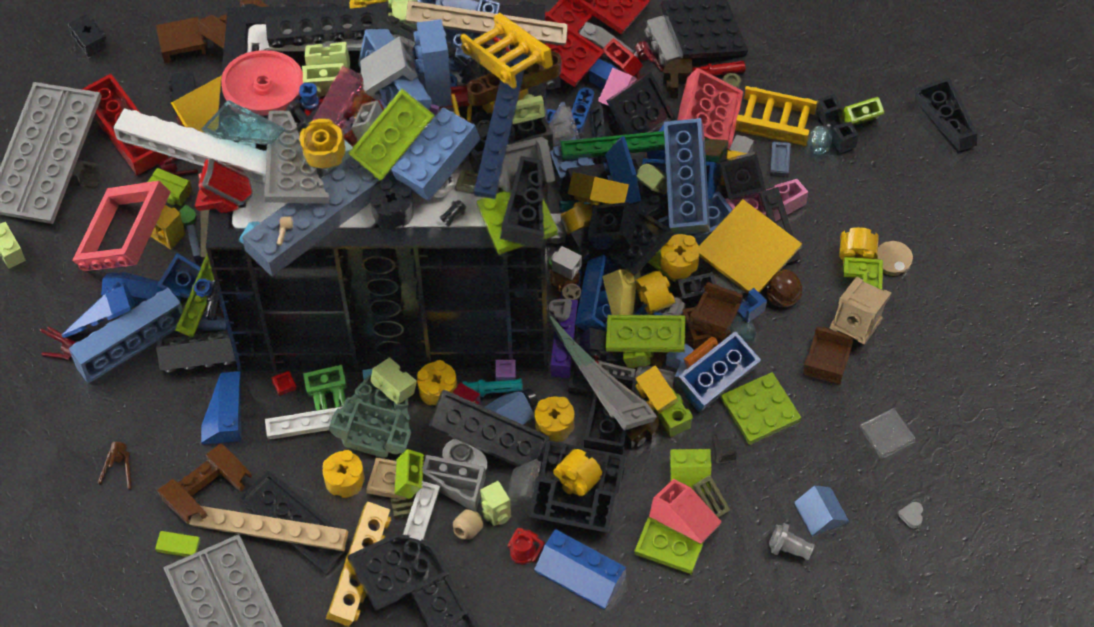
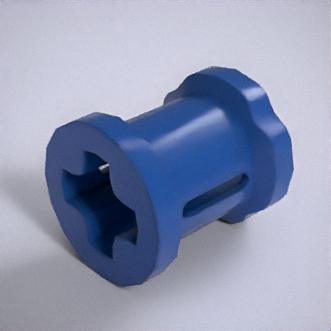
(308, 93)

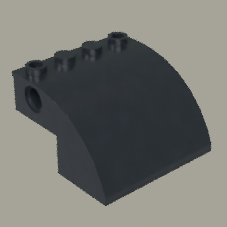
(588, 511)

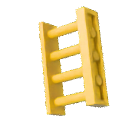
(513, 35)
(773, 130)

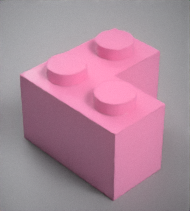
(616, 82)

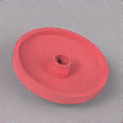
(262, 81)

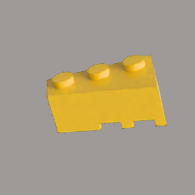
(597, 190)

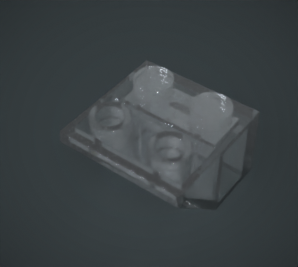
(562, 125)

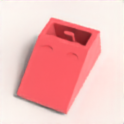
(684, 511)

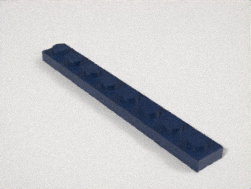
(498, 135)

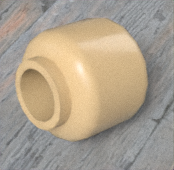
(467, 524)

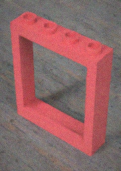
(154, 197)

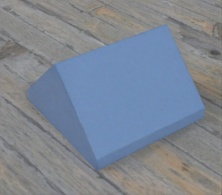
(513, 406)
(820, 510)

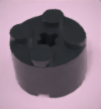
(392, 204)

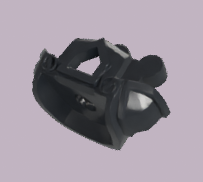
(470, 68)

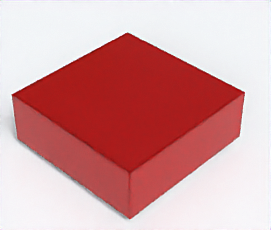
(284, 383)

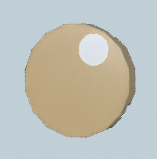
(896, 257)

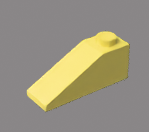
(620, 292)

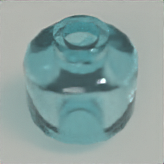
(820, 140)

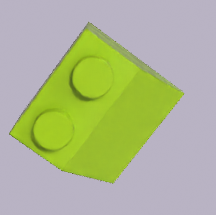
(690, 466)

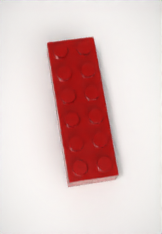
(110, 107)

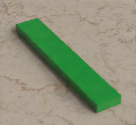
(600, 146)

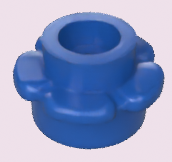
(198, 287)

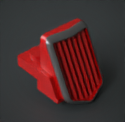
(222, 188)

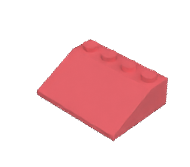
(713, 102)

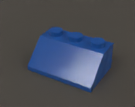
(622, 169)

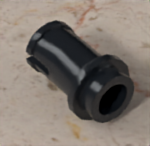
(453, 212)

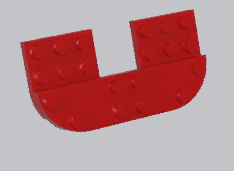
(580, 53)

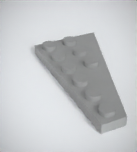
(287, 171)

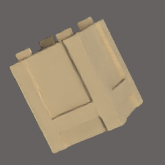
(860, 310)

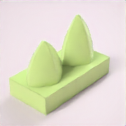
(529, 109)

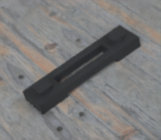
(396, 27)
(772, 199)

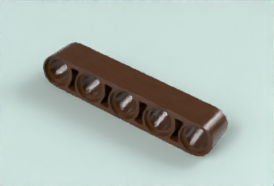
(485, 88)

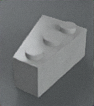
(456, 479)

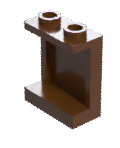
(180, 37)
(716, 311)
(828, 355)

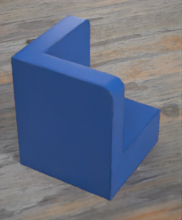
(752, 306)

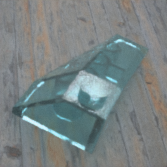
(243, 125)

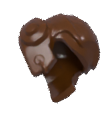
(784, 289)

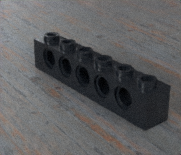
(317, 21)

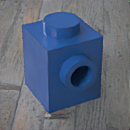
(600, 72)

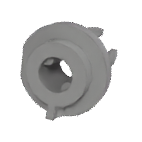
(788, 542)

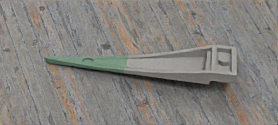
(616, 398)

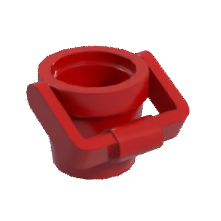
(522, 546)

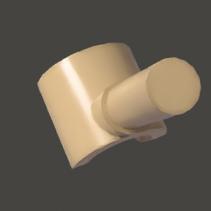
(285, 223)

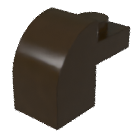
(676, 73)
(641, 433)

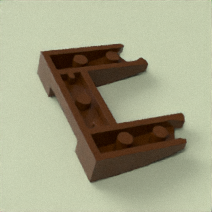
(215, 28)
(220, 462)

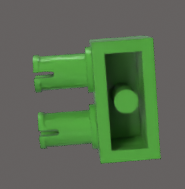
(326, 381)

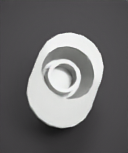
(465, 453)

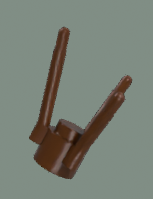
(117, 454)

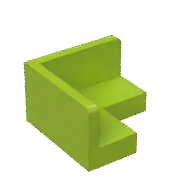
(869, 269)

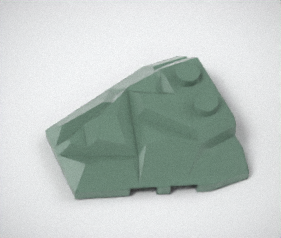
(372, 422)

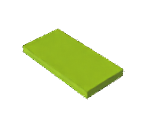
(391, 134)
(645, 333)

